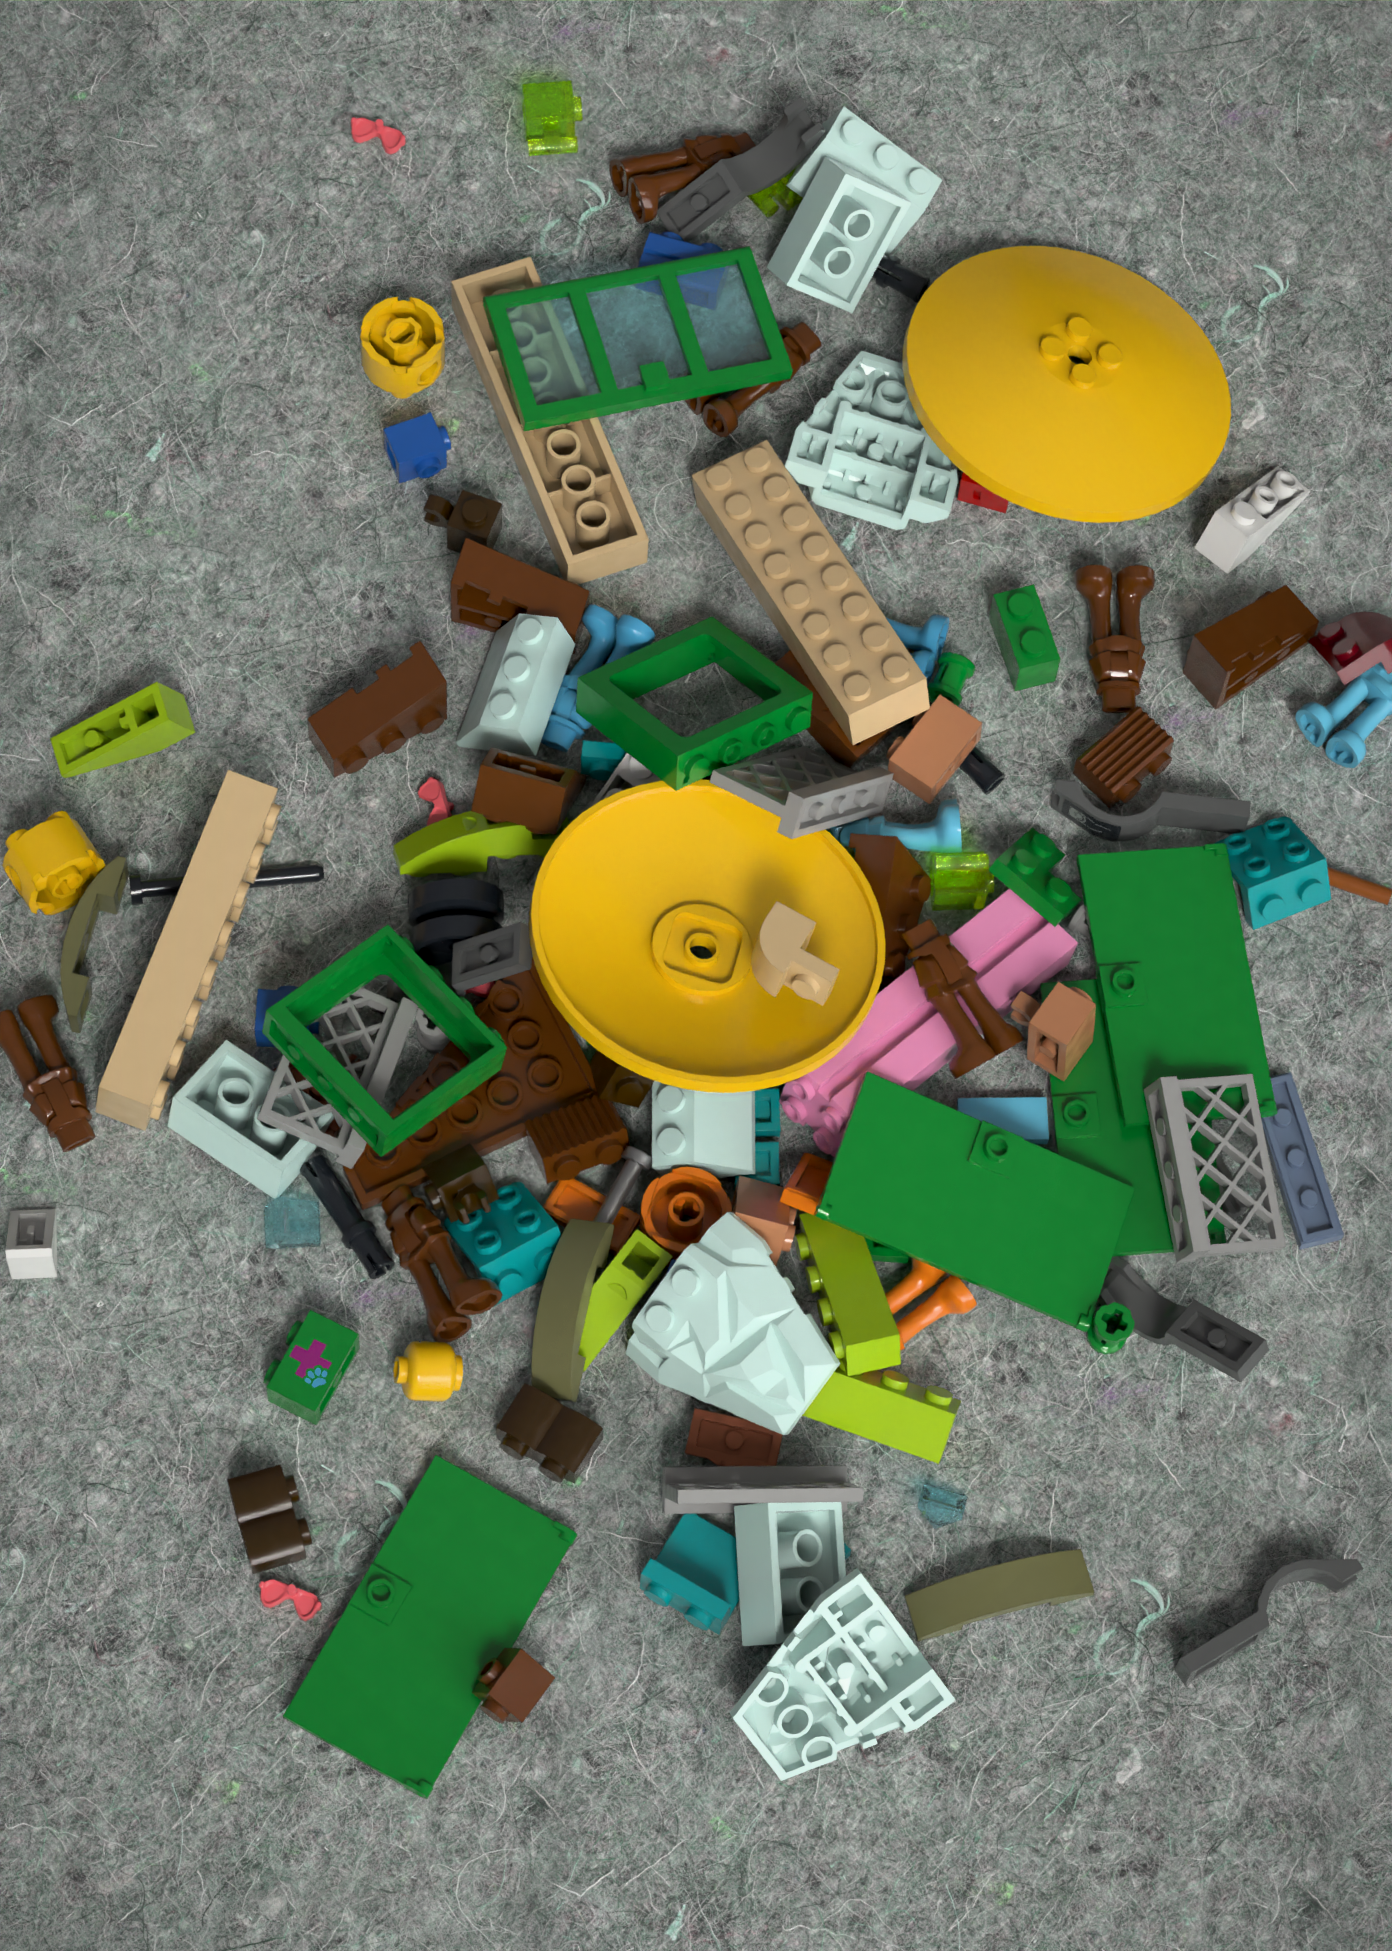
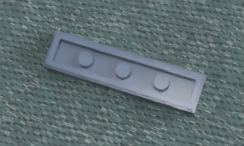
(1299, 1169)

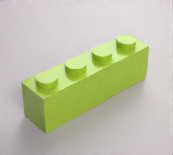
(849, 1295)
(888, 1410)

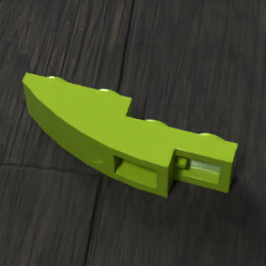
(464, 843)

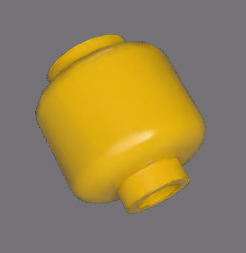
(428, 1371)

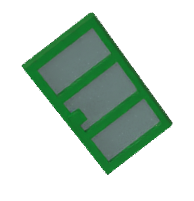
(637, 338)

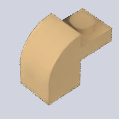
(782, 960)

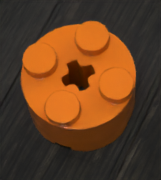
(679, 1194)

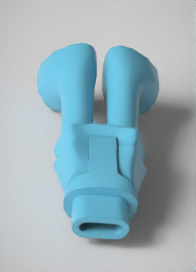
(1348, 745)
(938, 836)

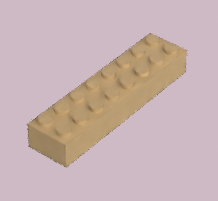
(563, 466)
(811, 592)
(184, 956)

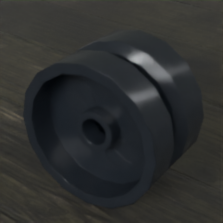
(451, 912)

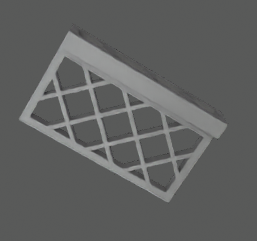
(806, 789)
(374, 1078)
(1178, 1166)
(723, 1487)

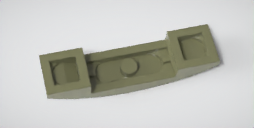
(101, 895)
(564, 1306)
(998, 1591)

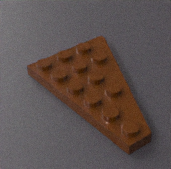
(538, 1075)

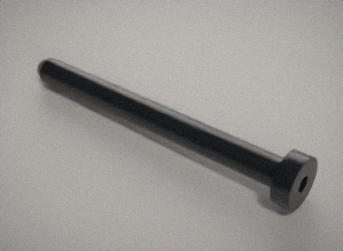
(266, 877)

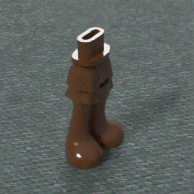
(643, 175)
(722, 414)
(1116, 658)
(943, 973)
(57, 1095)
(422, 1240)

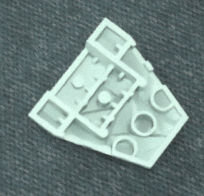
(870, 452)
(733, 1331)
(838, 1682)

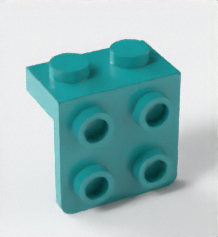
(1277, 871)
(510, 1241)
(695, 1574)

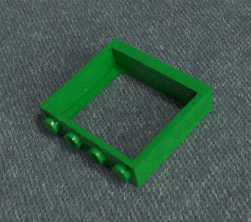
(608, 703)
(391, 956)

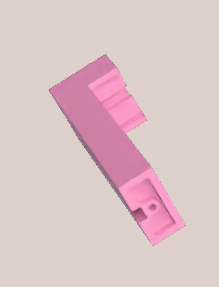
(907, 1036)

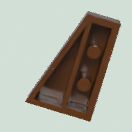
(495, 588)
(1248, 645)
(382, 715)
(899, 889)

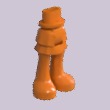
(949, 1298)

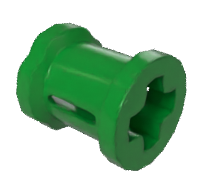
(951, 677)
(1123, 1328)

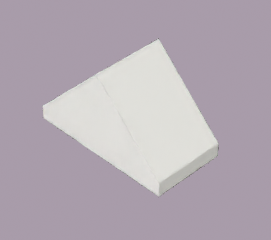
(32, 1244)

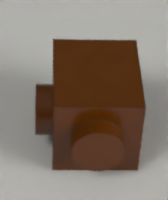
(511, 1685)

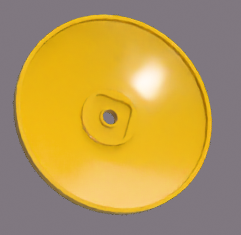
(1056, 435)
(685, 870)

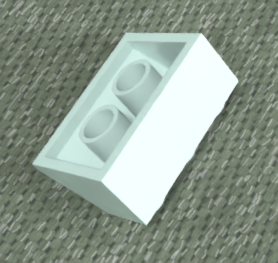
(869, 152)
(838, 235)
(518, 686)
(220, 1115)
(703, 1131)
(784, 1564)

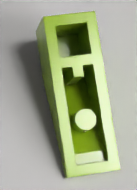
(124, 731)

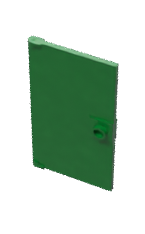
(1173, 974)
(1093, 1134)
(975, 1201)
(424, 1623)

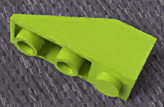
(619, 1291)

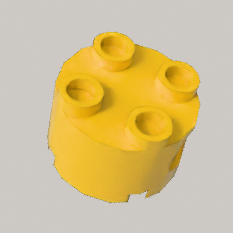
(402, 346)
(52, 863)

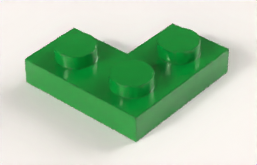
(1027, 870)

